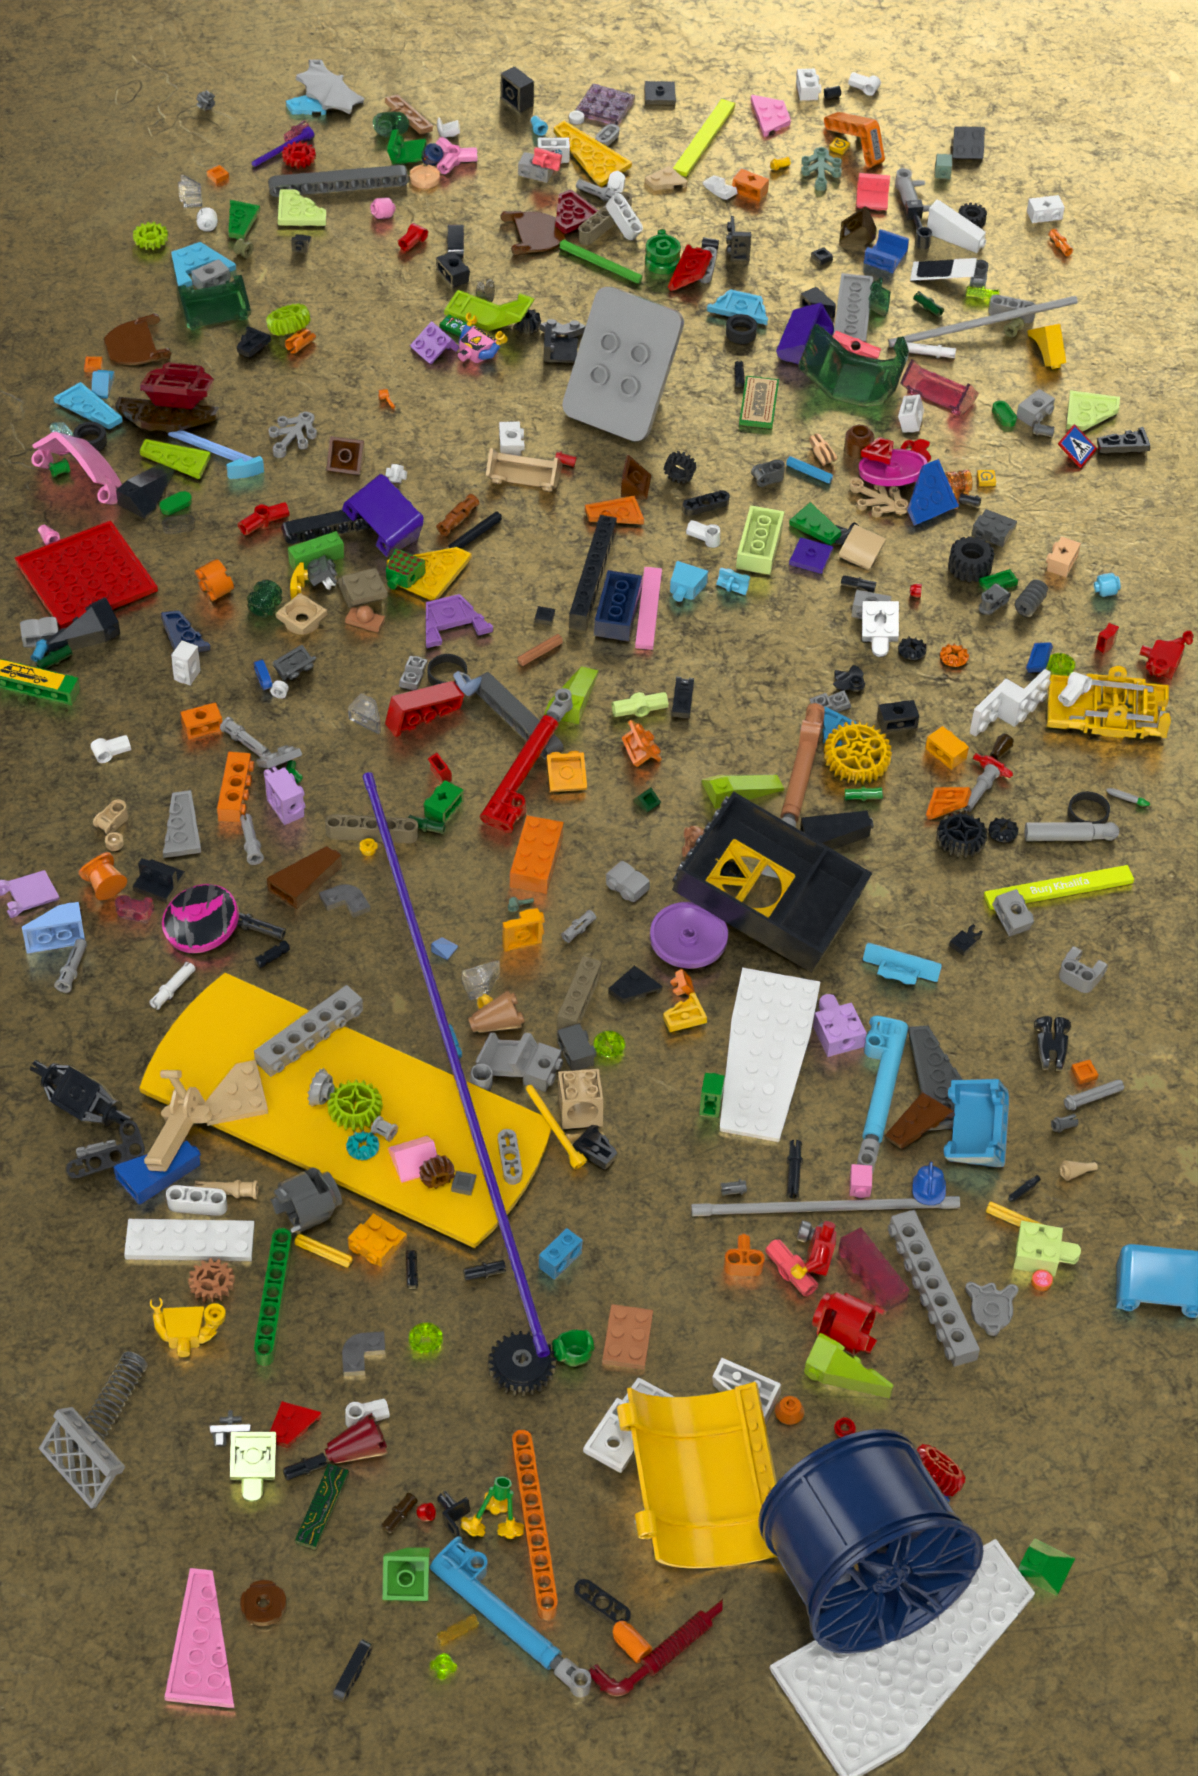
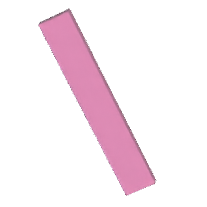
(648, 608)

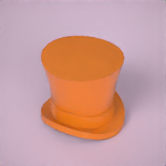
(103, 876)

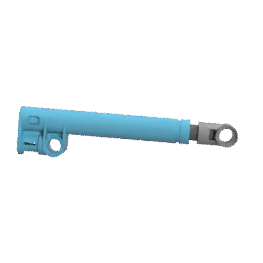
(887, 1045)

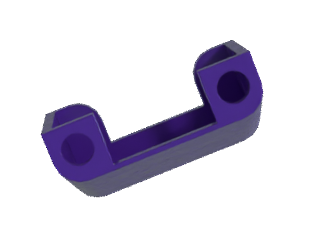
(387, 513)

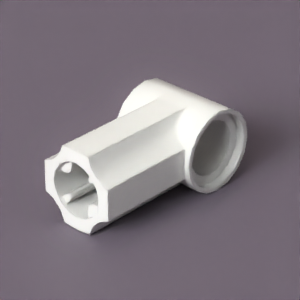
(867, 84)
(709, 533)
(1076, 685)
(105, 749)
(378, 1408)

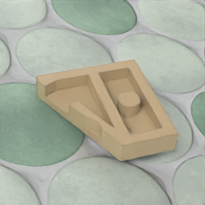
(665, 179)

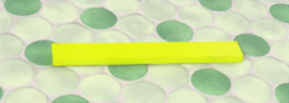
(704, 137)

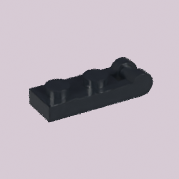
(682, 697)

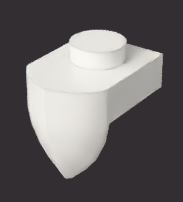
(449, 129)
(616, 181)

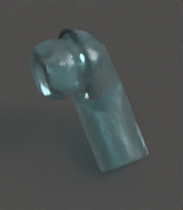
(60, 427)

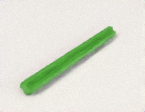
(601, 261)

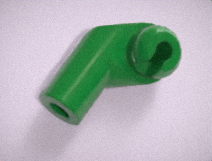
(290, 767)

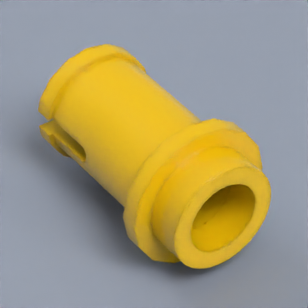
(775, 164)

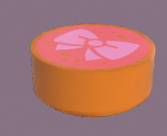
(1042, 1280)

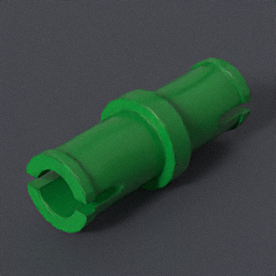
(863, 793)

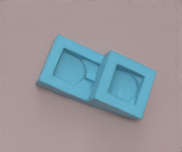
(241, 469)

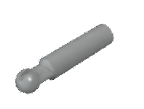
(1069, 831)

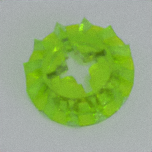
(1067, 662)
(612, 1038)
(425, 1330)

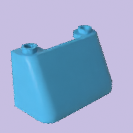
(979, 1122)
(1157, 1277)

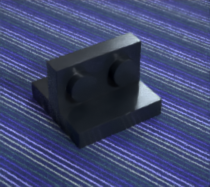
(157, 880)

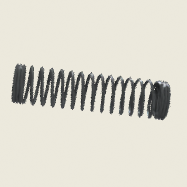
(126, 1362)

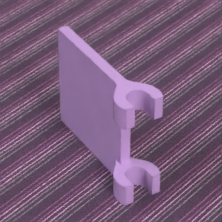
(28, 892)

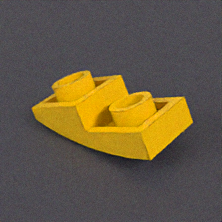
(298, 580)

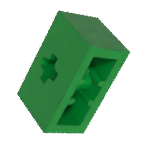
(443, 802)
(711, 1095)

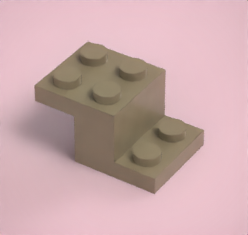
(362, 587)

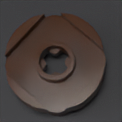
(260, 1615)

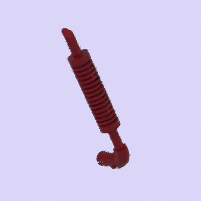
(661, 1655)

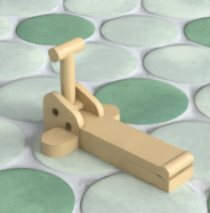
(183, 1111)

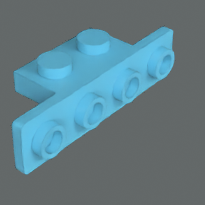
(901, 965)

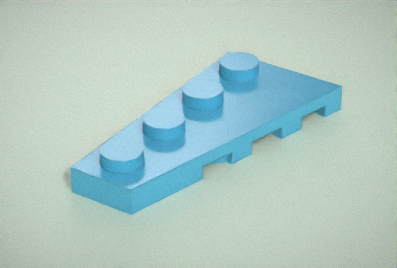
(89, 405)

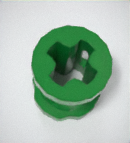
(59, 467)

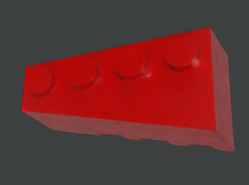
(422, 706)

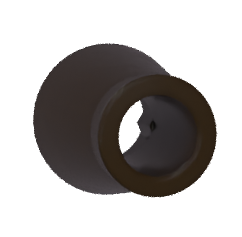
(1002, 745)

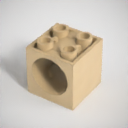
(580, 1098)

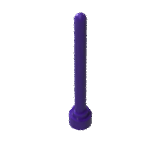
(306, 134)

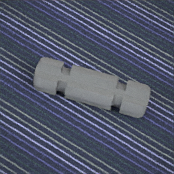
(94, 1148)

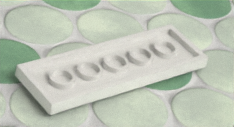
(189, 1239)

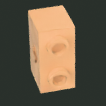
(1063, 556)

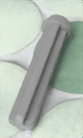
(1074, 1101)

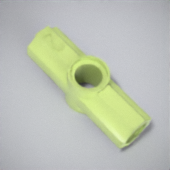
(639, 704)

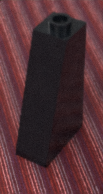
(839, 828)

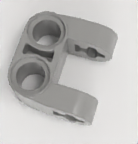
(1079, 975)

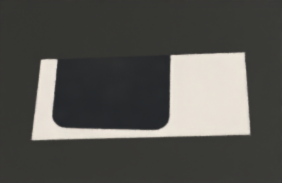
(943, 269)

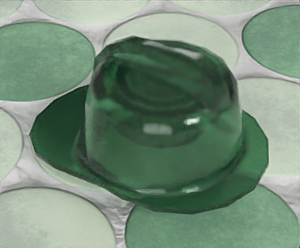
(387, 121)

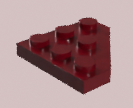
(572, 211)

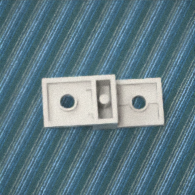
(1010, 703)
(609, 1429)

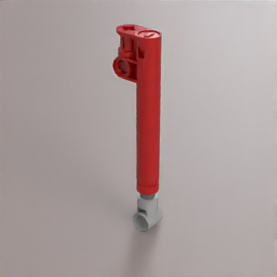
(501, 808)

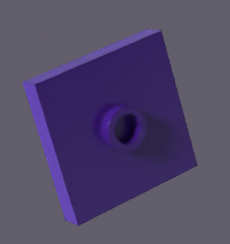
(811, 555)

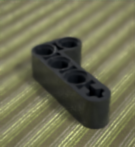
(103, 1155)

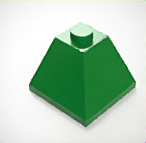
(1045, 1566)

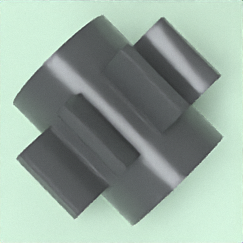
(205, 100)

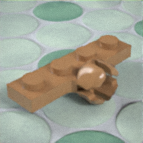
(416, 120)

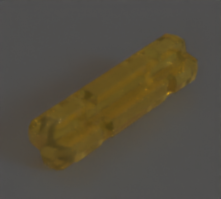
(457, 1630)

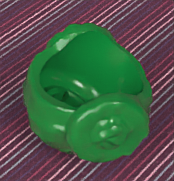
(573, 1347)

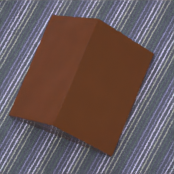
(346, 455)
(635, 480)

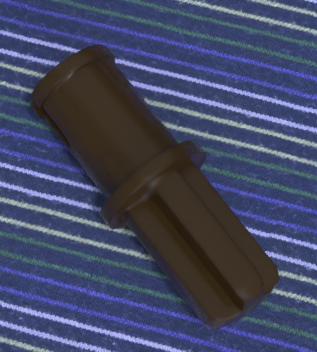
(399, 1513)

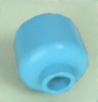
(1107, 584)

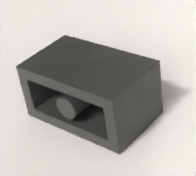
(575, 1047)

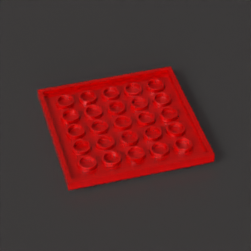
(84, 570)

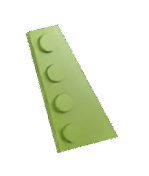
(180, 458)

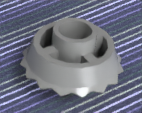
(320, 1088)

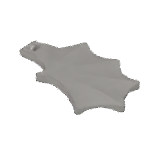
(328, 87)

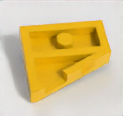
(685, 1014)

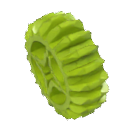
(288, 319)
(343, 1101)

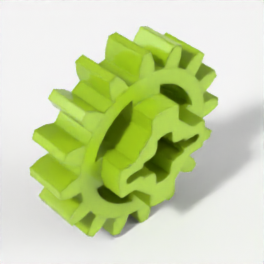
(149, 236)

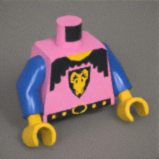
(477, 344)

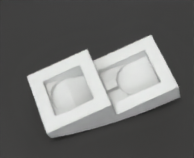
(718, 187)

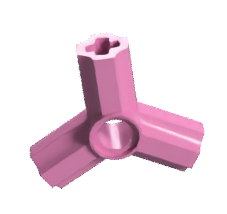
(454, 155)

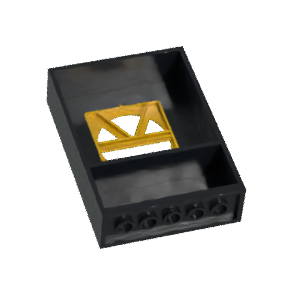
(814, 880)

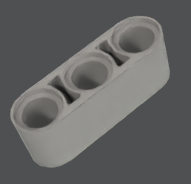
(1002, 304)

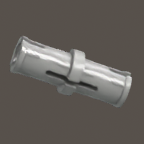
(570, 933)

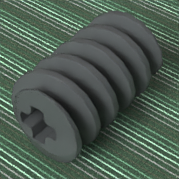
(1031, 598)

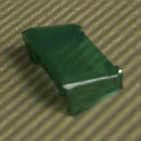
(214, 303)

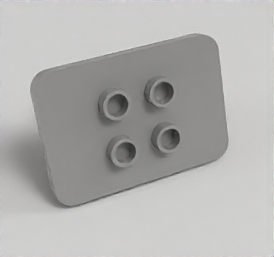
(623, 363)

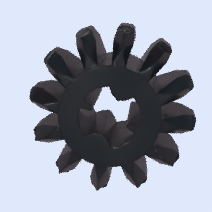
(529, 323)

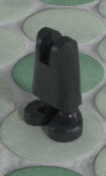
(1049, 1048)

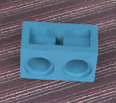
(560, 1253)

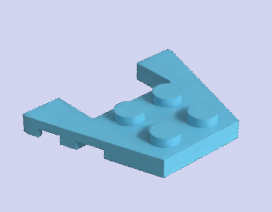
(194, 257)

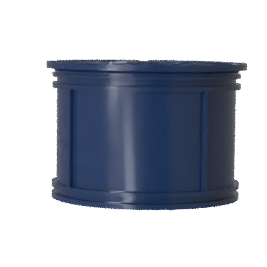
(868, 1541)

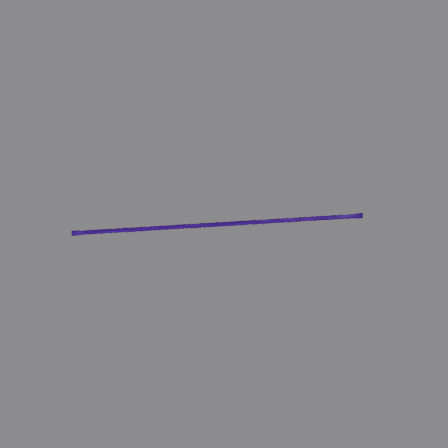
(538, 1337)

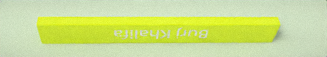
(1067, 885)

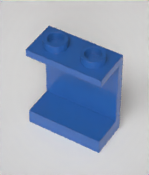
(887, 251)

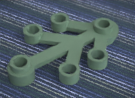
(821, 154)

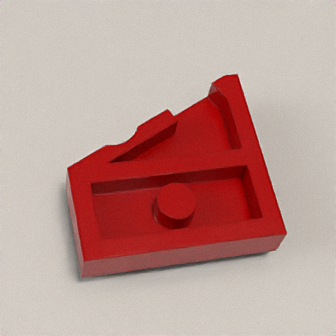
(879, 450)
(292, 1423)

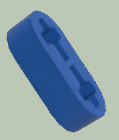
(262, 674)

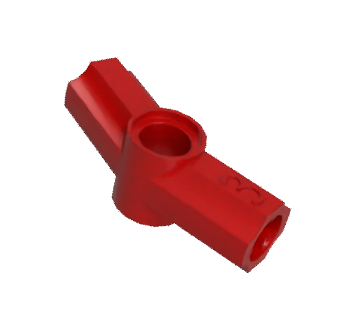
(262, 517)

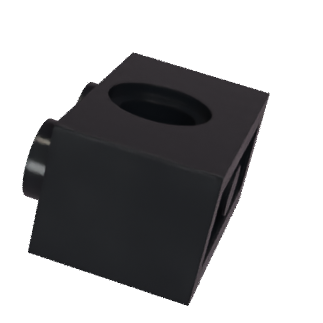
(452, 269)
(898, 716)

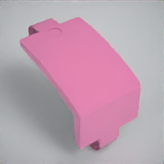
(86, 455)

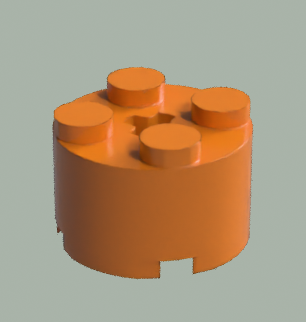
(214, 580)

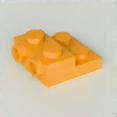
(566, 771)
(523, 931)
(376, 1240)

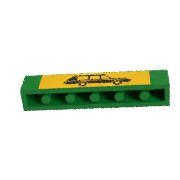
(38, 682)

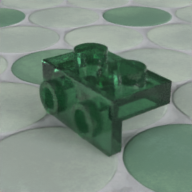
(879, 298)

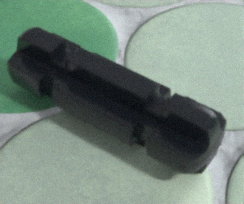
(739, 374)
(272, 953)
(411, 1269)

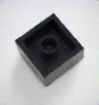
(517, 89)

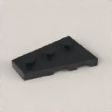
(1127, 442)

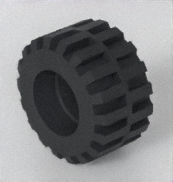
(971, 559)

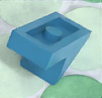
(102, 383)

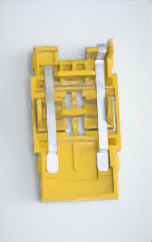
(1084, 714)

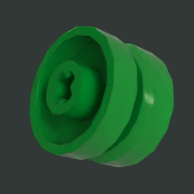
(662, 254)

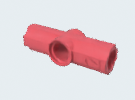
(865, 350)
(785, 1261)

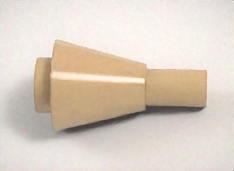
(1072, 1169)

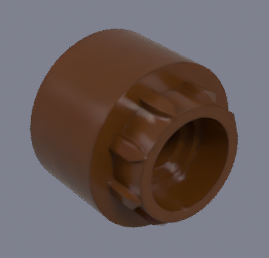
(857, 439)

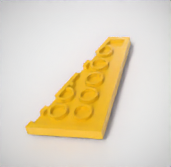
(591, 154)

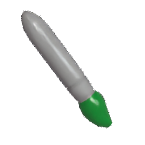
(1128, 797)

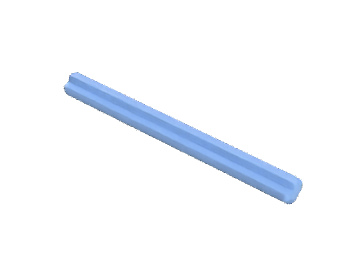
(209, 445)

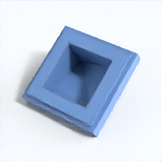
(443, 948)

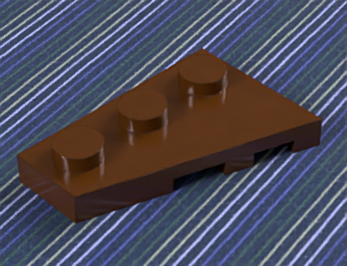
(917, 1119)

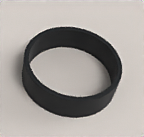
(444, 658)
(1092, 796)

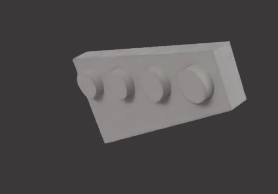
(182, 829)

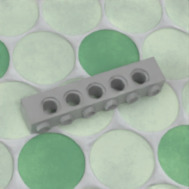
(282, 1048)

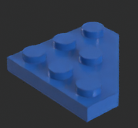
(931, 494)

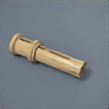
(235, 1188)

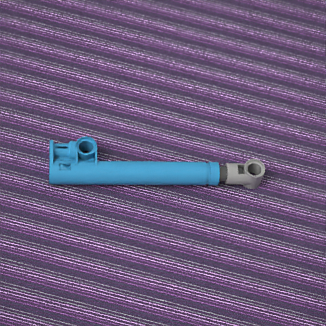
(456, 1569)

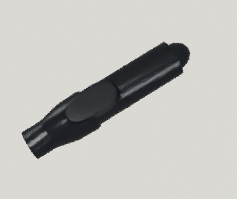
(1026, 1187)

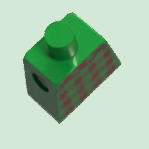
(404, 569)

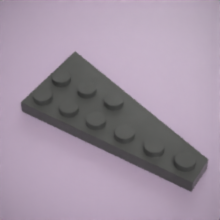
(933, 1069)

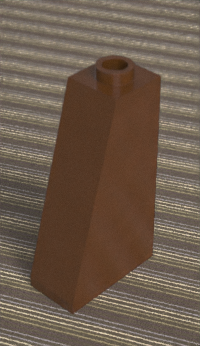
(303, 878)

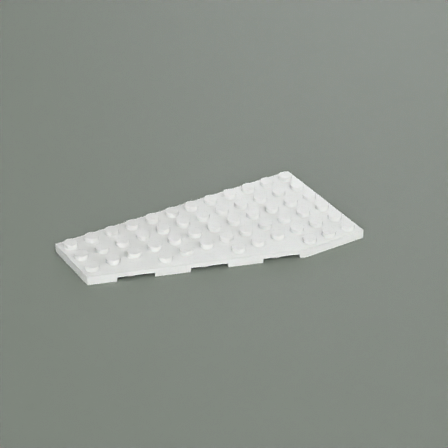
(879, 1700)

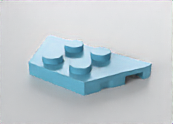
(739, 302)

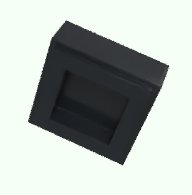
(822, 256)
(544, 616)

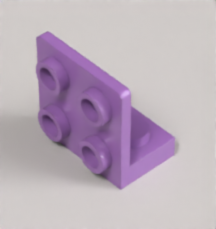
(432, 343)

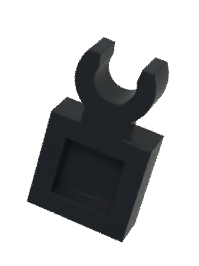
(964, 942)

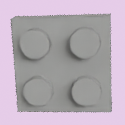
(282, 755)

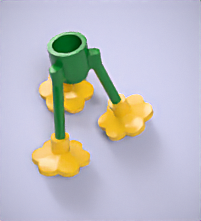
(496, 1500)

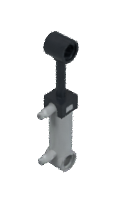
(913, 206)

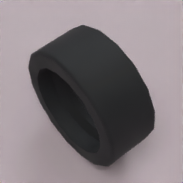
(744, 321)
(92, 428)

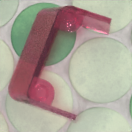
(938, 389)

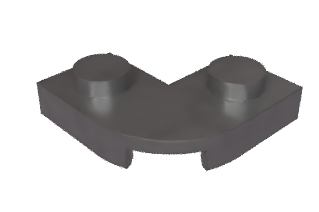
(571, 329)
(347, 895)
(359, 1346)

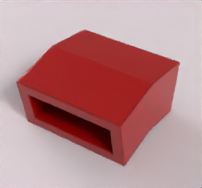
(1107, 638)
(437, 762)

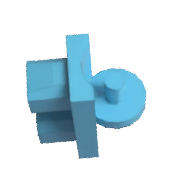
(733, 581)

